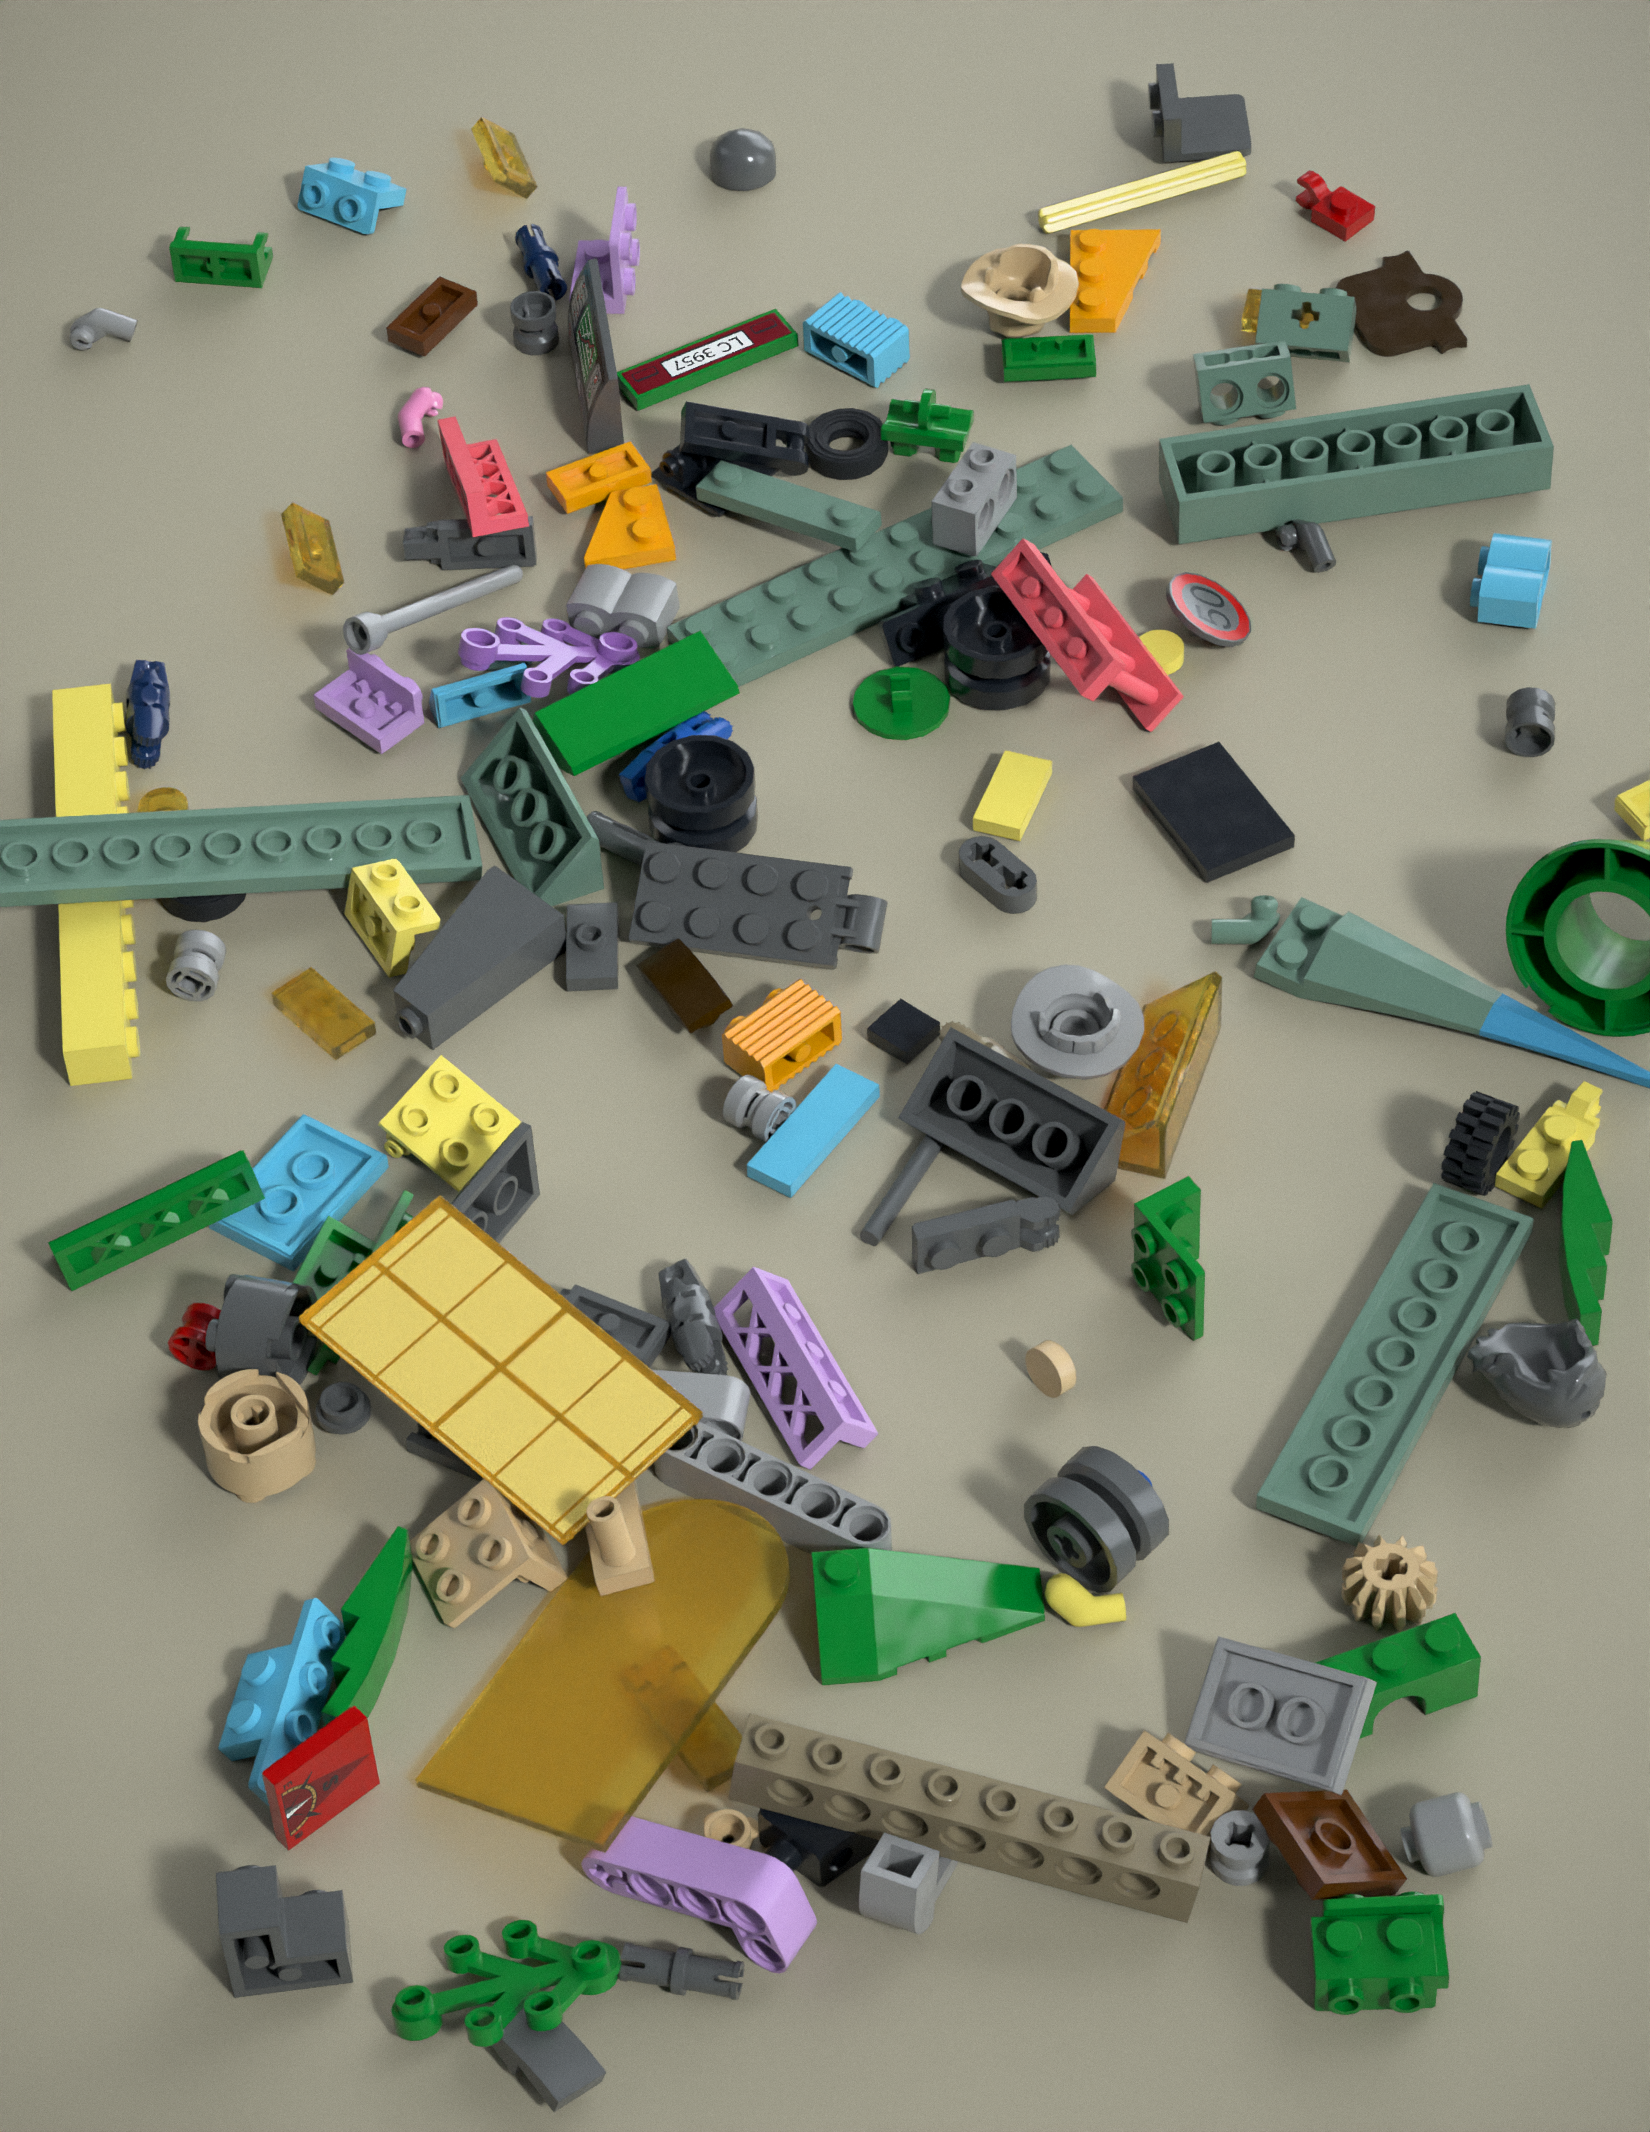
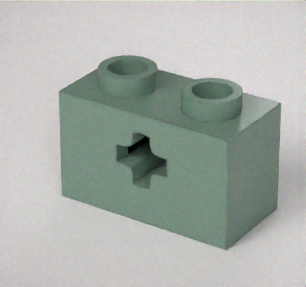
(1326, 337)

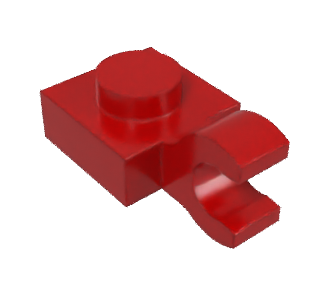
(1336, 211)

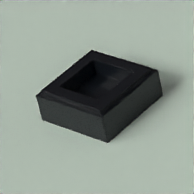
(903, 1031)

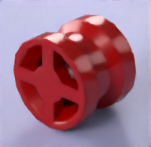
(189, 1341)

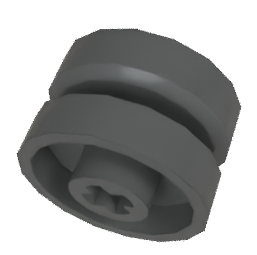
(1096, 1518)

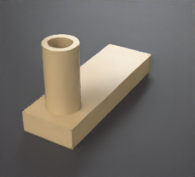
(618, 1542)

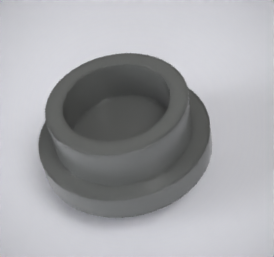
(343, 1408)

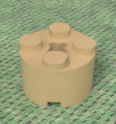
(257, 1434)

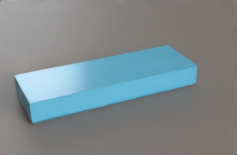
(813, 1130)

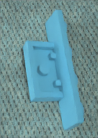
(283, 1693)

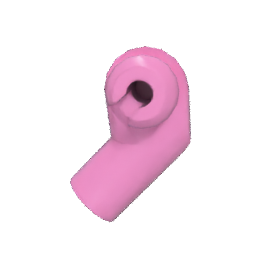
(410, 416)

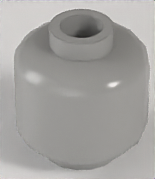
(1446, 1834)

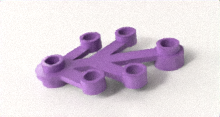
(550, 646)

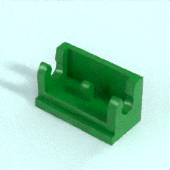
(220, 262)

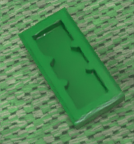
(1048, 358)

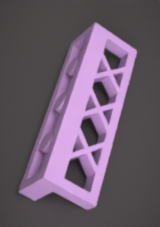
(808, 1360)

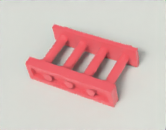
(1086, 635)

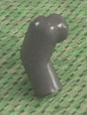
(1310, 538)

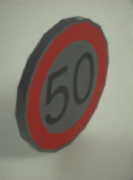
(1208, 609)

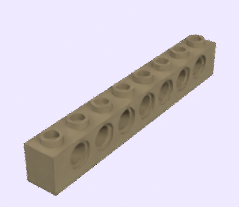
(969, 1817)

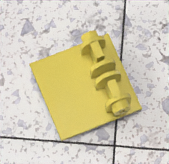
(447, 1124)

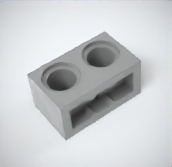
(974, 499)

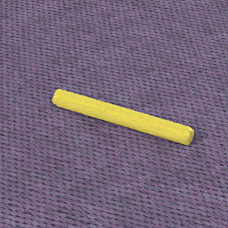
(1142, 192)

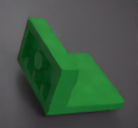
(1167, 1253)

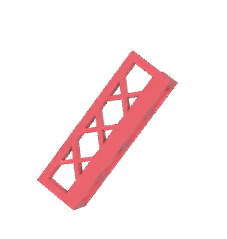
(475, 491)

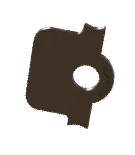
(1389, 322)

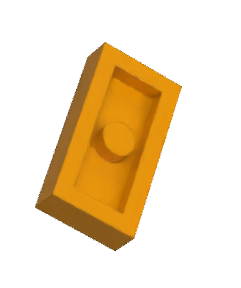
(597, 476)

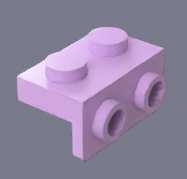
(372, 702)

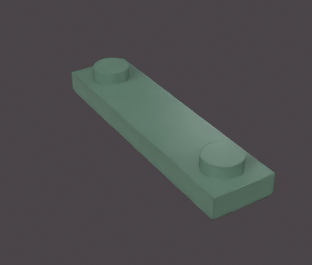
(789, 506)

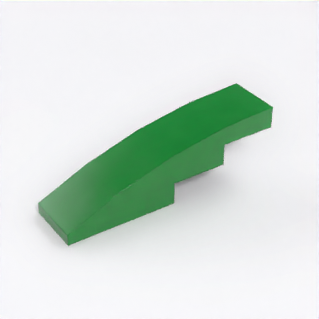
(1583, 1242)
(373, 1629)

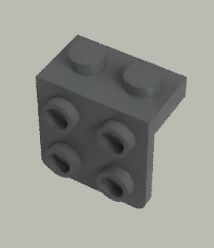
(1196, 125)

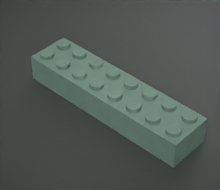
(1355, 463)

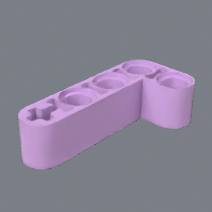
(710, 1882)

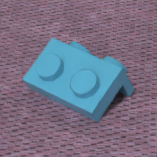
(347, 195)

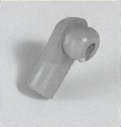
(98, 324)

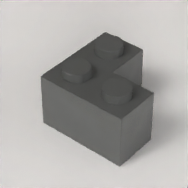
(280, 1940)

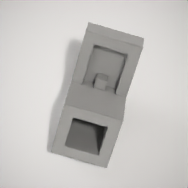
(903, 1883)

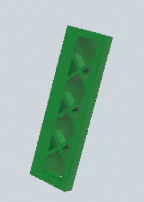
(156, 1220)

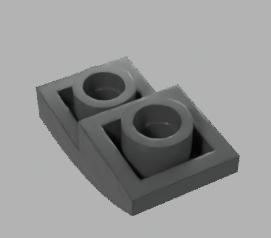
(551, 2060)

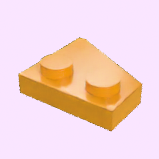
(632, 531)

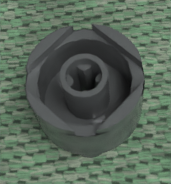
(262, 1328)

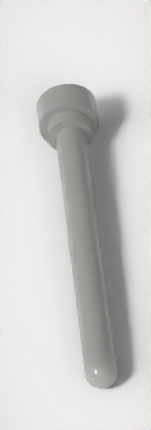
(369, 630)

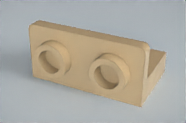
(1170, 1789)

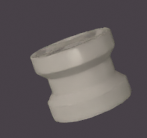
(1235, 1862)

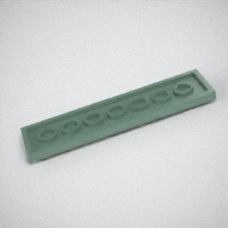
(1394, 1365)

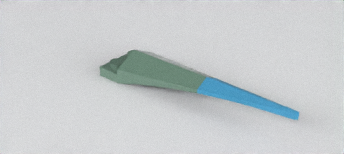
(1367, 968)

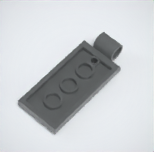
(752, 906)

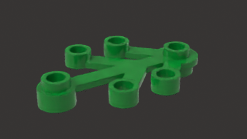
(577, 1970)

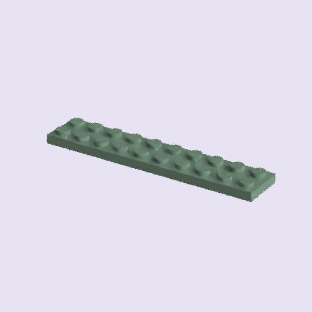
(860, 588)
(233, 849)

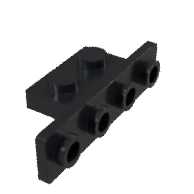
(921, 623)

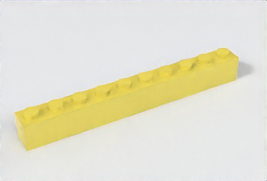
(94, 934)

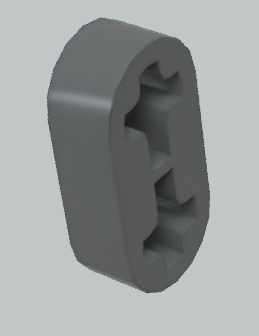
(1004, 869)

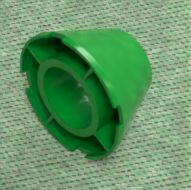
(1568, 952)

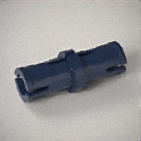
(540, 261)

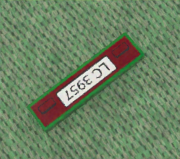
(707, 359)

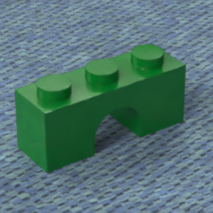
(1426, 1662)

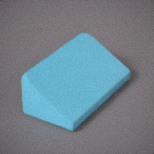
(478, 696)

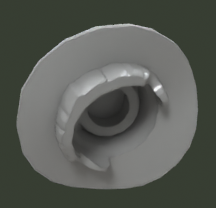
(1076, 1023)

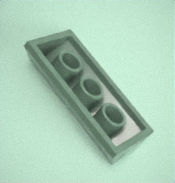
(534, 815)

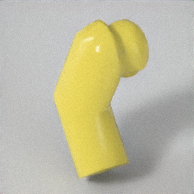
(1080, 1606)

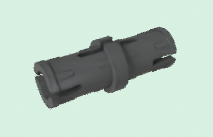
(682, 1971)

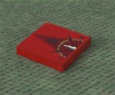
(321, 1777)

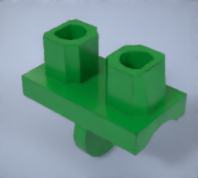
(928, 425)

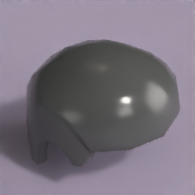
(742, 160)

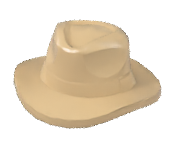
(1020, 288)

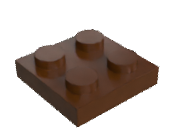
(1329, 1844)

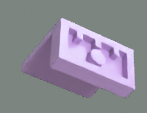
(614, 256)

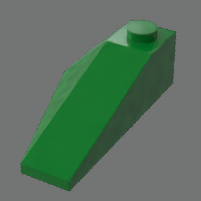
(903, 1606)

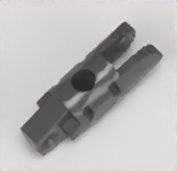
(692, 1319)

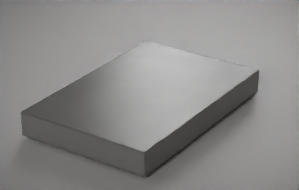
(1280, 1715)

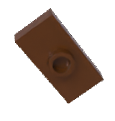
(432, 316)

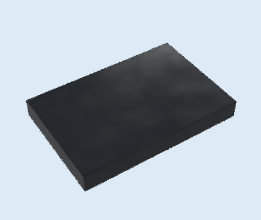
(1213, 812)

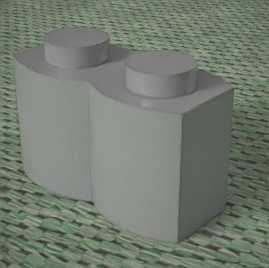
(623, 603)

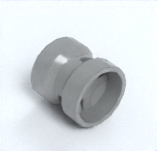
(196, 965)
(756, 1107)

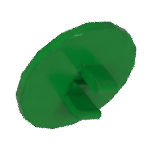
(901, 703)

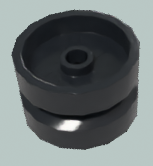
(992, 652)
(702, 794)

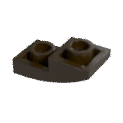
(685, 986)

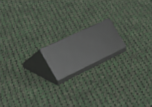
(1016, 1122)

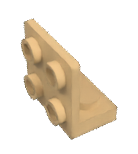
(480, 1550)

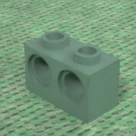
(1244, 369)

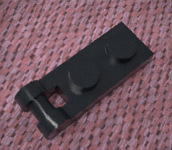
(744, 437)

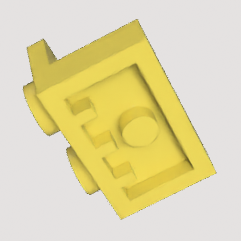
(388, 913)

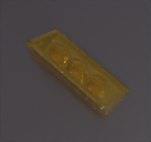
(1165, 1073)

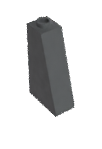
(478, 958)

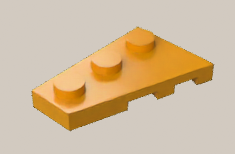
(1107, 273)

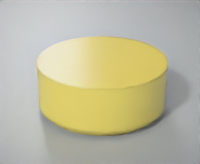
(1165, 648)

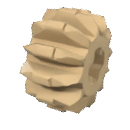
(1389, 1583)

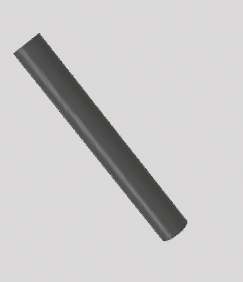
(900, 1190)

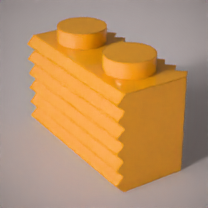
(782, 1035)

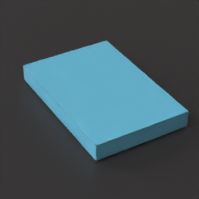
(304, 1181)

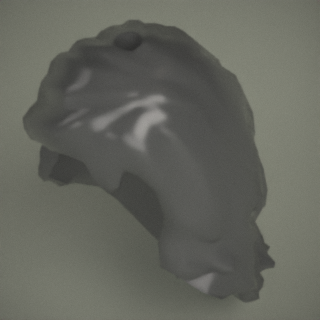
(1543, 1371)

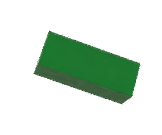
(634, 704)

